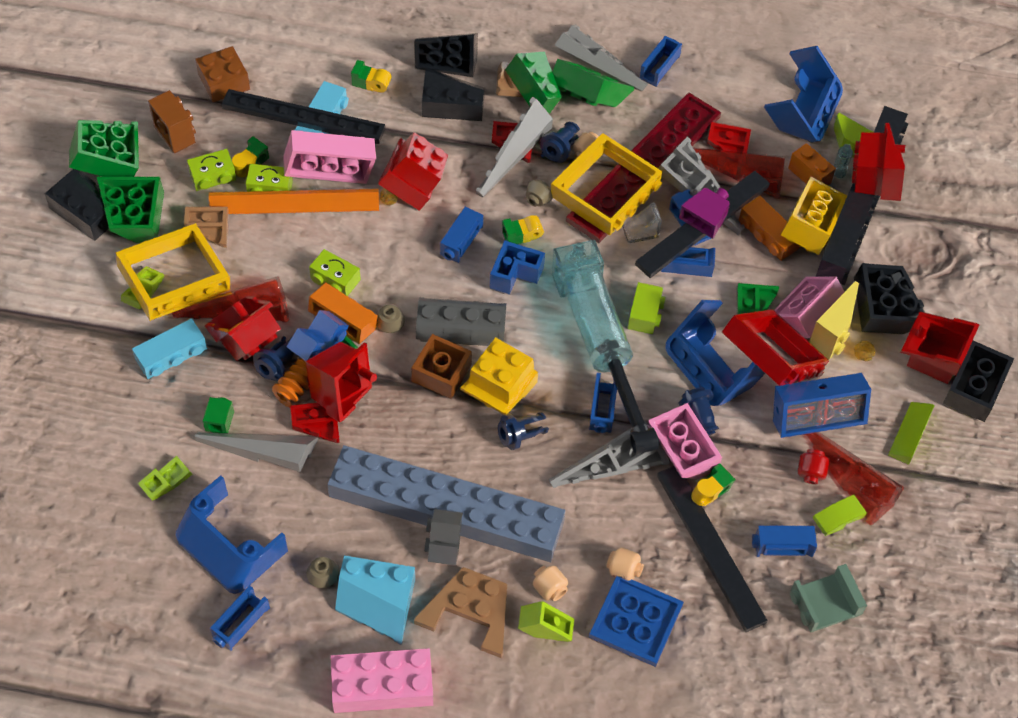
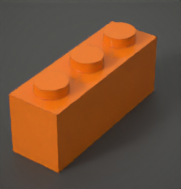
(767, 227)
(360, 319)

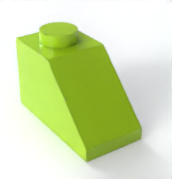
(848, 131)
(545, 622)

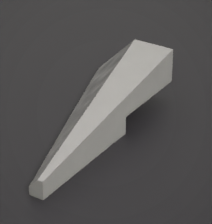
(588, 50)
(521, 140)
(687, 172)
(278, 449)
(610, 460)

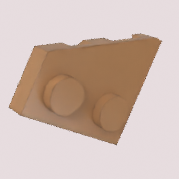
(505, 85)
(211, 222)

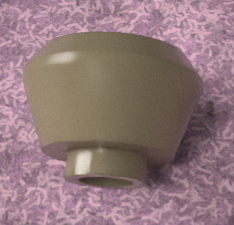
(538, 193)
(390, 319)
(322, 572)

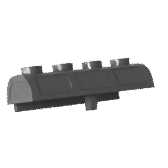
(460, 321)

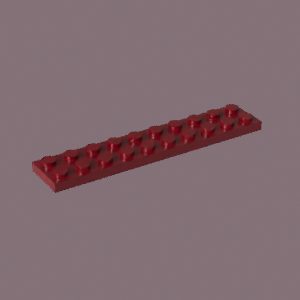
(687, 119)

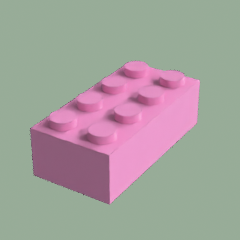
(329, 157)
(381, 680)

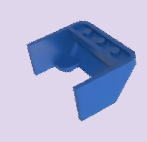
(816, 102)
(701, 363)
(229, 565)

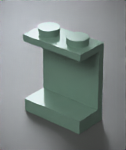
(828, 599)

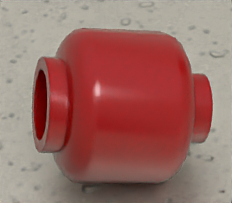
(813, 466)

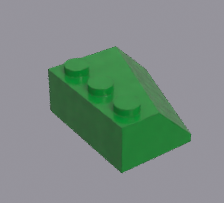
(589, 84)
(105, 148)
(133, 206)

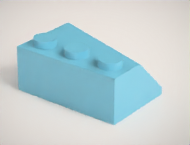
(376, 594)

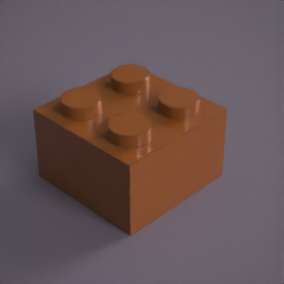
(222, 72)
(172, 121)
(441, 366)

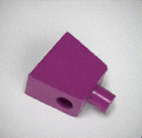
(706, 210)

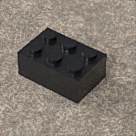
(978, 381)

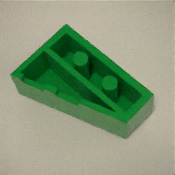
(534, 78)

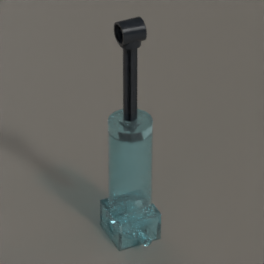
(579, 277)

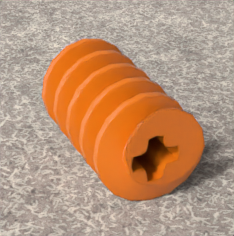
(291, 383)

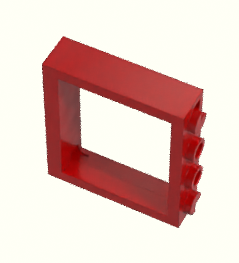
(742, 332)

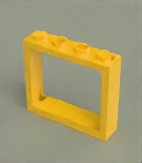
(584, 161)
(180, 297)

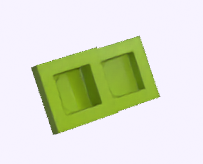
(150, 280)
(166, 479)
(839, 515)

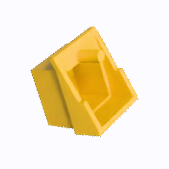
(501, 377)

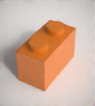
(809, 163)

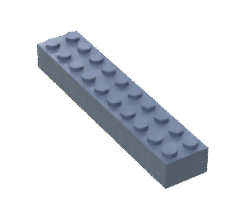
(415, 493)

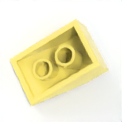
(833, 326)

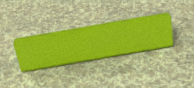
(911, 431)

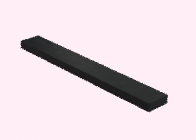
(302, 115)
(687, 236)
(712, 550)

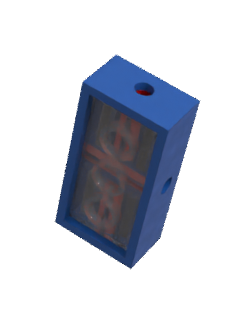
(821, 405)

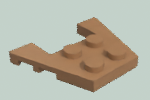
(473, 598)

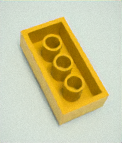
(814, 216)

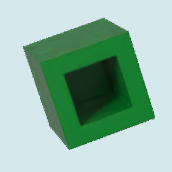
(218, 415)

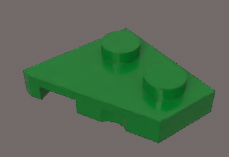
(755, 297)

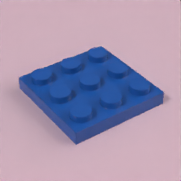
(636, 620)

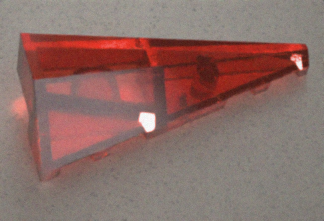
(741, 164)
(266, 290)
(870, 486)

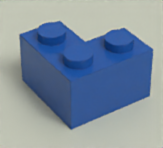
(513, 263)
(322, 334)

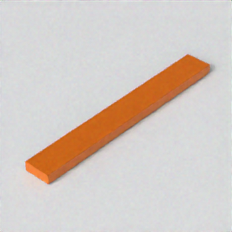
(296, 201)

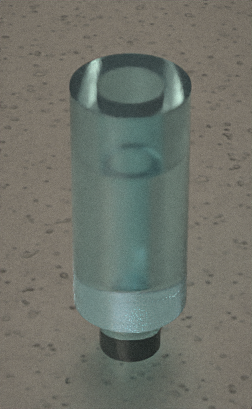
(843, 161)

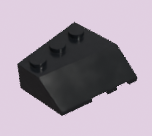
(447, 53)
(451, 98)
(79, 202)
(886, 299)

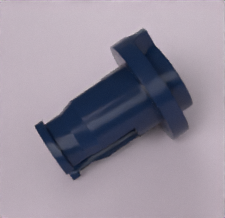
(557, 144)
(272, 362)
(698, 400)
(512, 430)

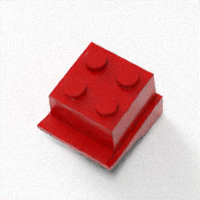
(879, 165)
(414, 170)
(244, 327)
(938, 345)
(340, 378)

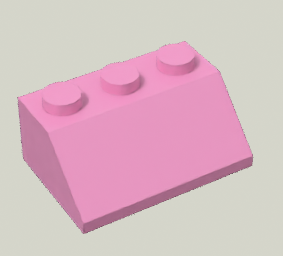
(809, 303)
(686, 442)

